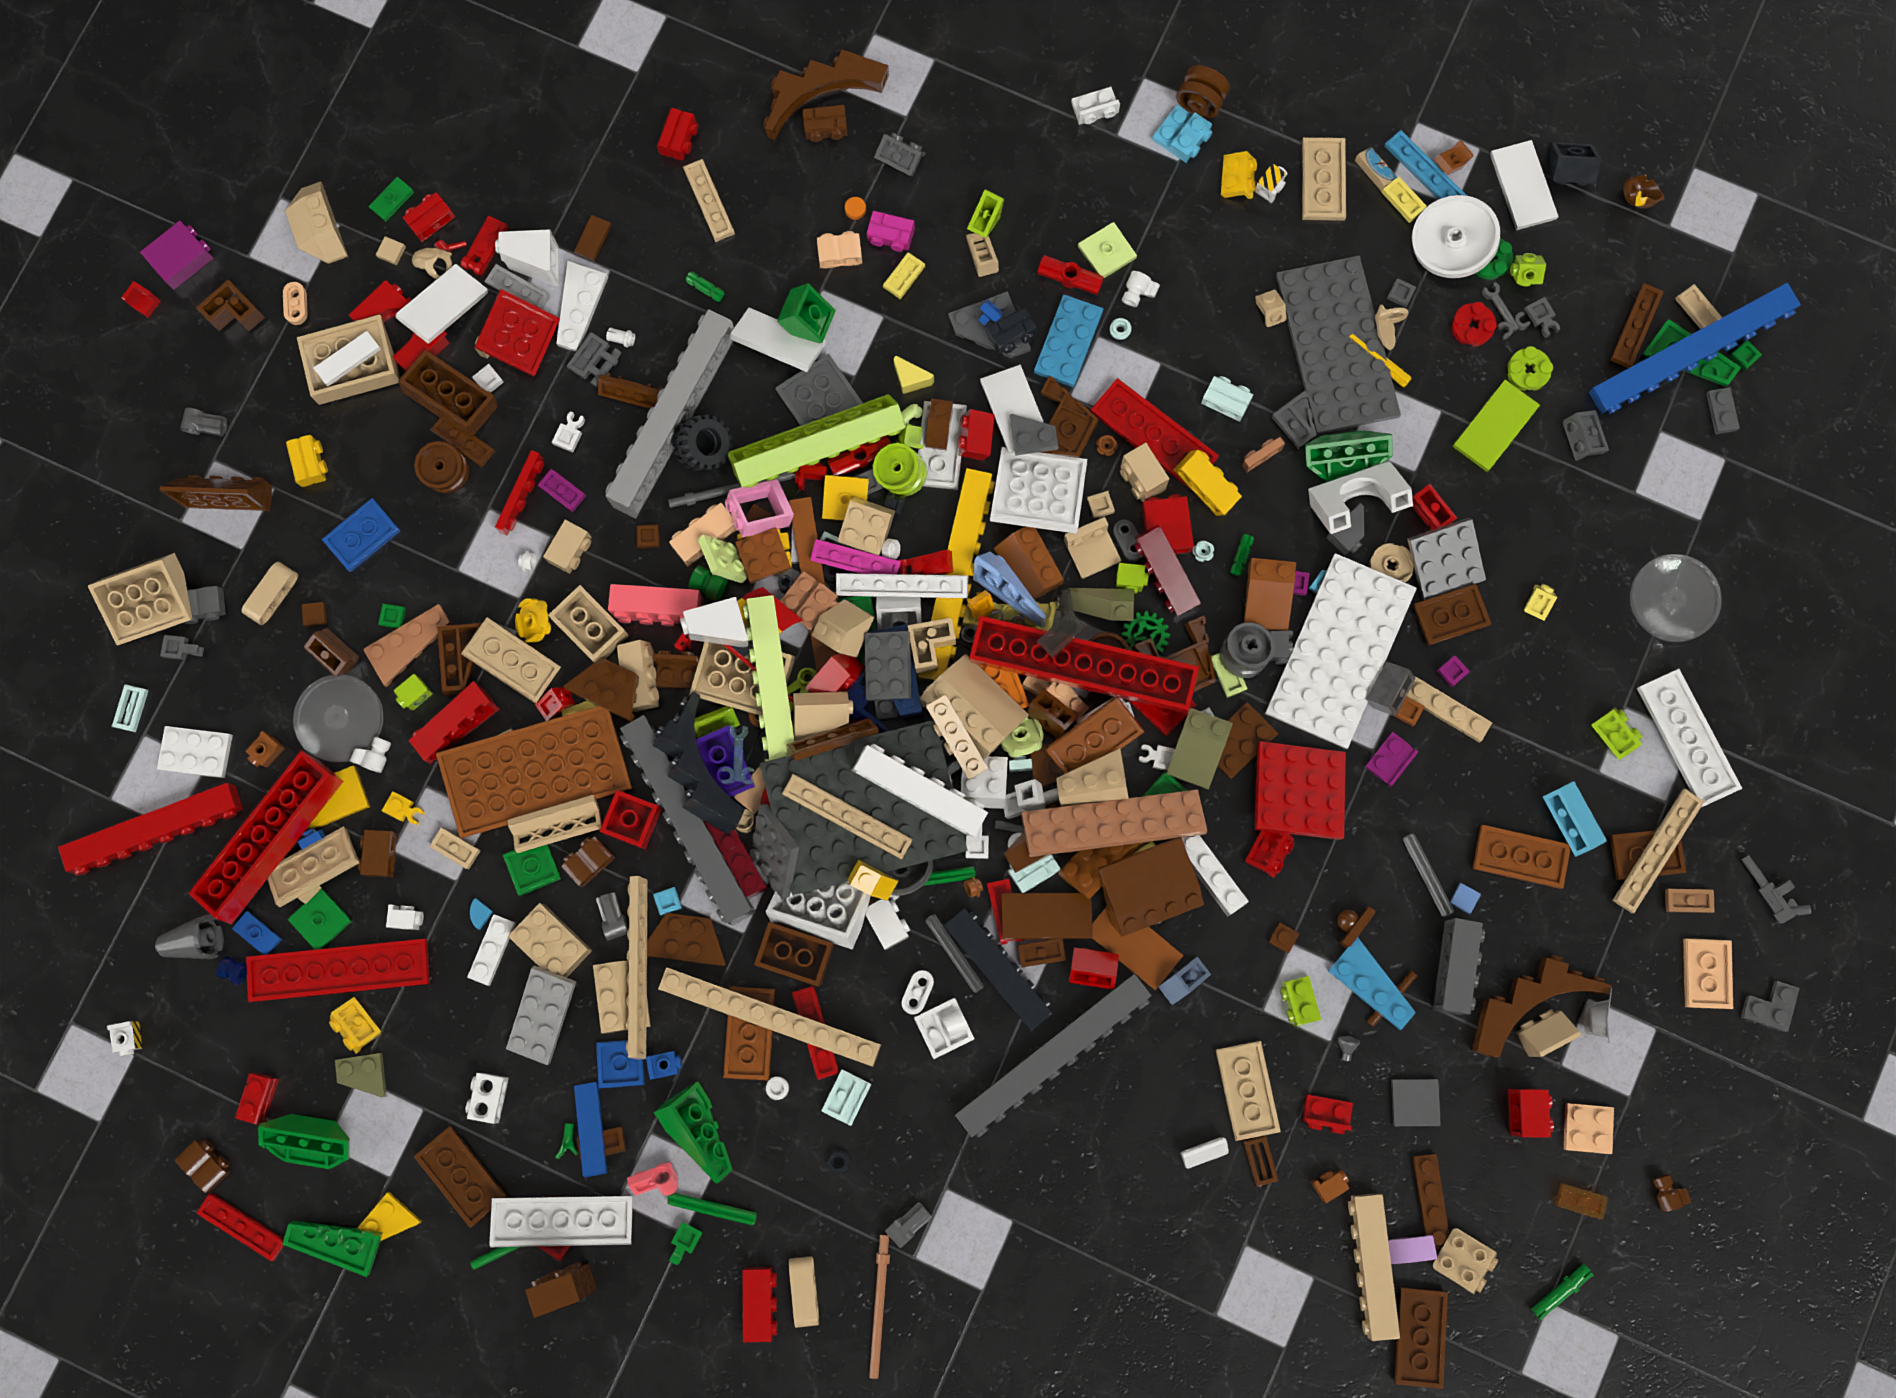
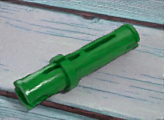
(1562, 1291)

